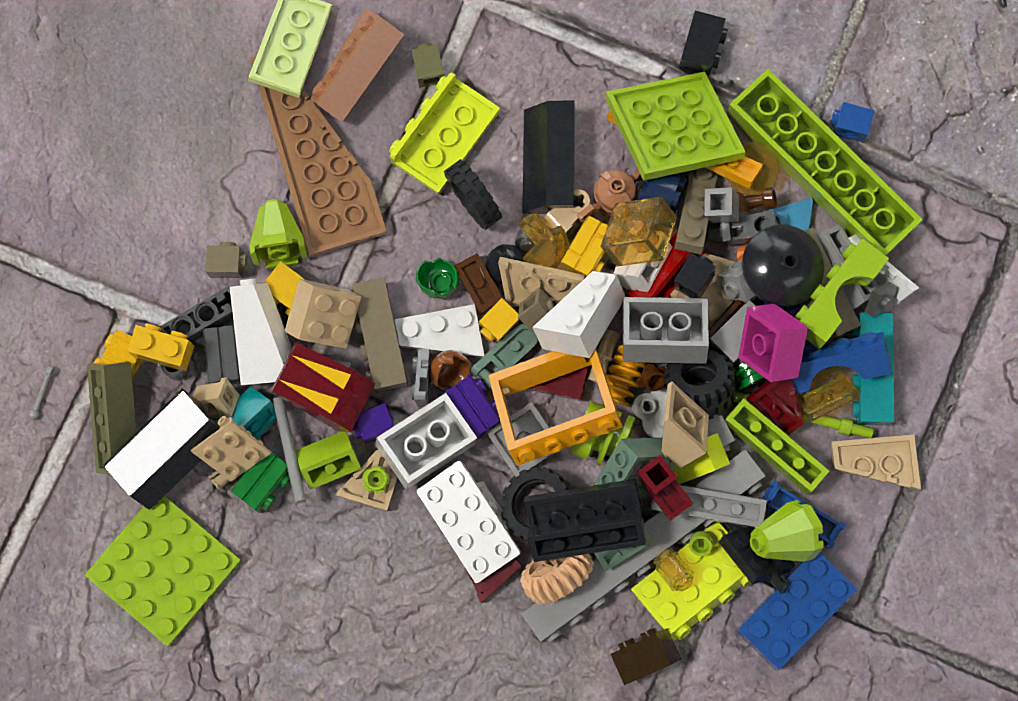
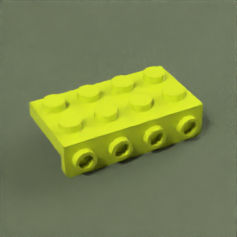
(442, 132)
(713, 584)

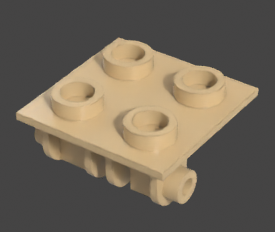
(231, 449)

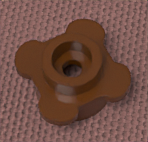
(652, 377)

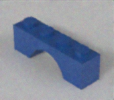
(864, 354)

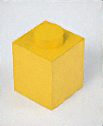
(499, 321)

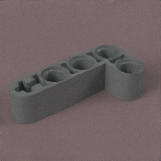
(194, 317)

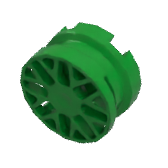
(747, 376)

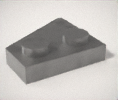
(421, 388)

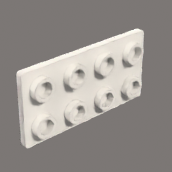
(469, 520)

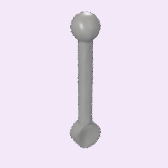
(34, 414)

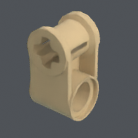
(568, 216)

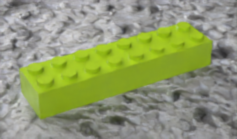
(823, 164)

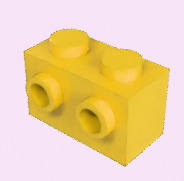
(161, 348)

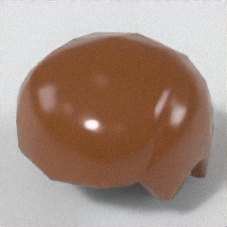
(449, 369)

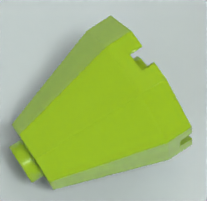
(276, 236)
(789, 534)

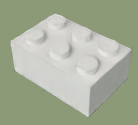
(426, 441)

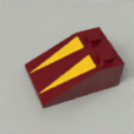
(323, 388)

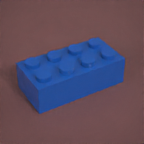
(792, 618)

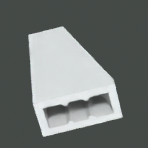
(258, 333)

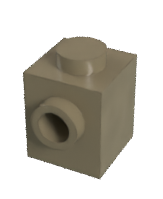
(225, 261)
(535, 308)

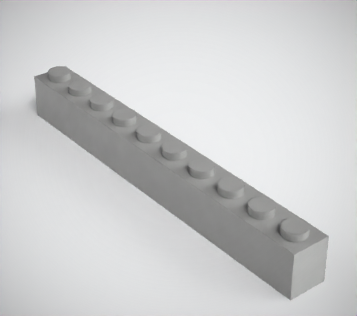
(545, 620)

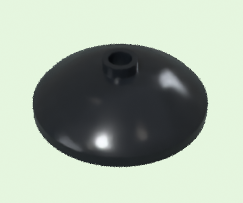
(769, 274)

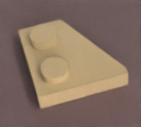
(355, 491)

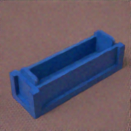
(778, 497)

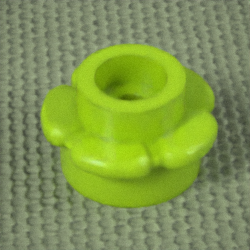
(370, 474)

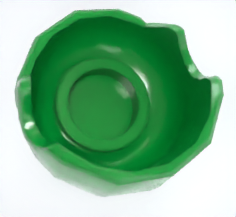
(437, 278)

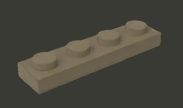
(693, 221)

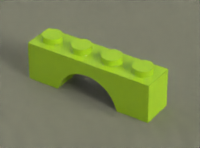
(859, 268)

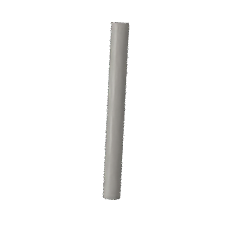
(289, 450)

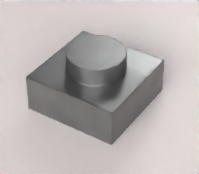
(881, 299)

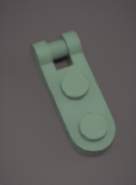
(506, 353)

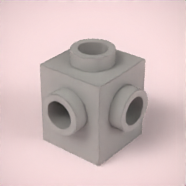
(734, 283)

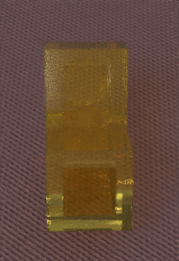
(549, 243)

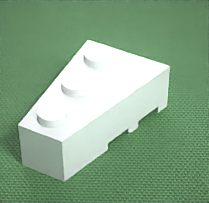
(581, 316)

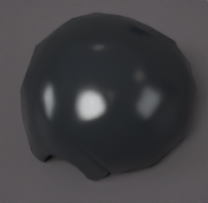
(505, 251)

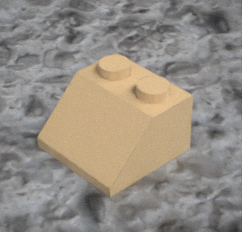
(684, 428)

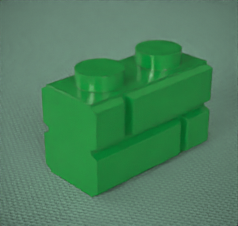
(262, 482)

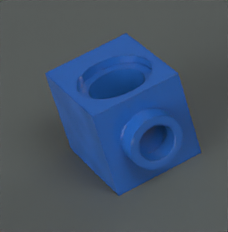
(852, 122)

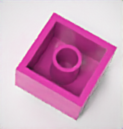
(772, 342)

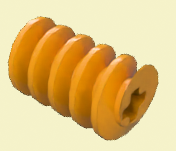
(622, 378)

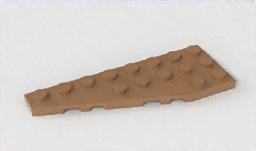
(325, 181)

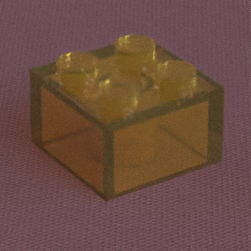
(638, 231)

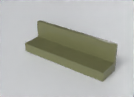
(110, 409)

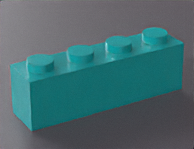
(875, 394)

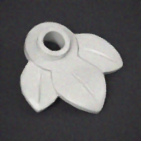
(653, 419)

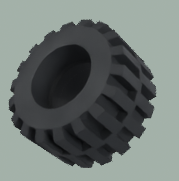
(712, 396)

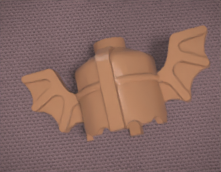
(607, 197)

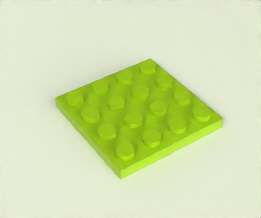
(674, 125)
(163, 569)

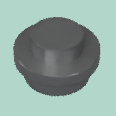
(523, 241)

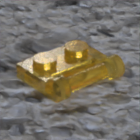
(829, 396)

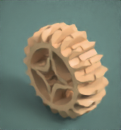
(555, 578)

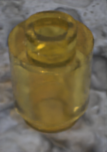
(674, 570)

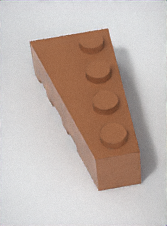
(356, 64)

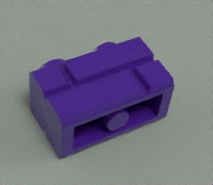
(474, 406)

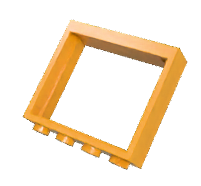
(566, 434)

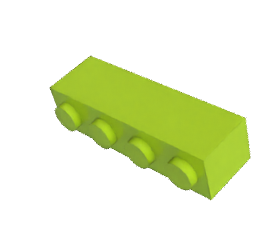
(776, 447)

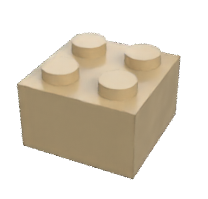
(322, 313)

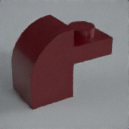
(663, 488)

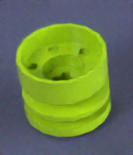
(605, 443)

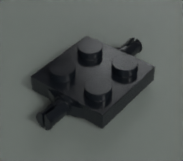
(754, 566)

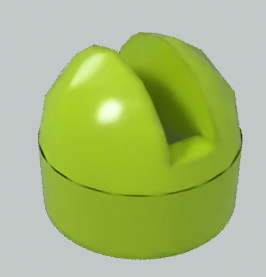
(694, 543)

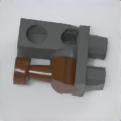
(749, 224)

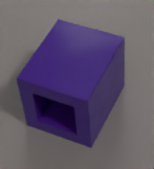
(373, 423)

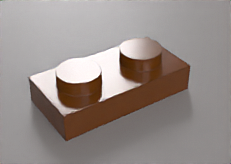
(478, 283)

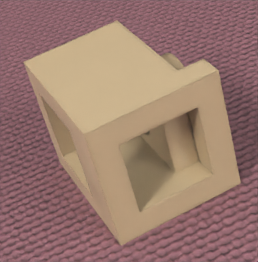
(217, 398)

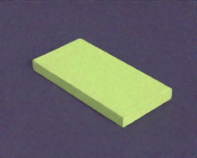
(290, 45)

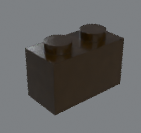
(645, 656)

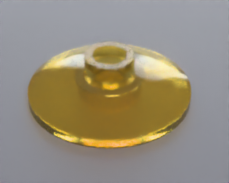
(769, 172)

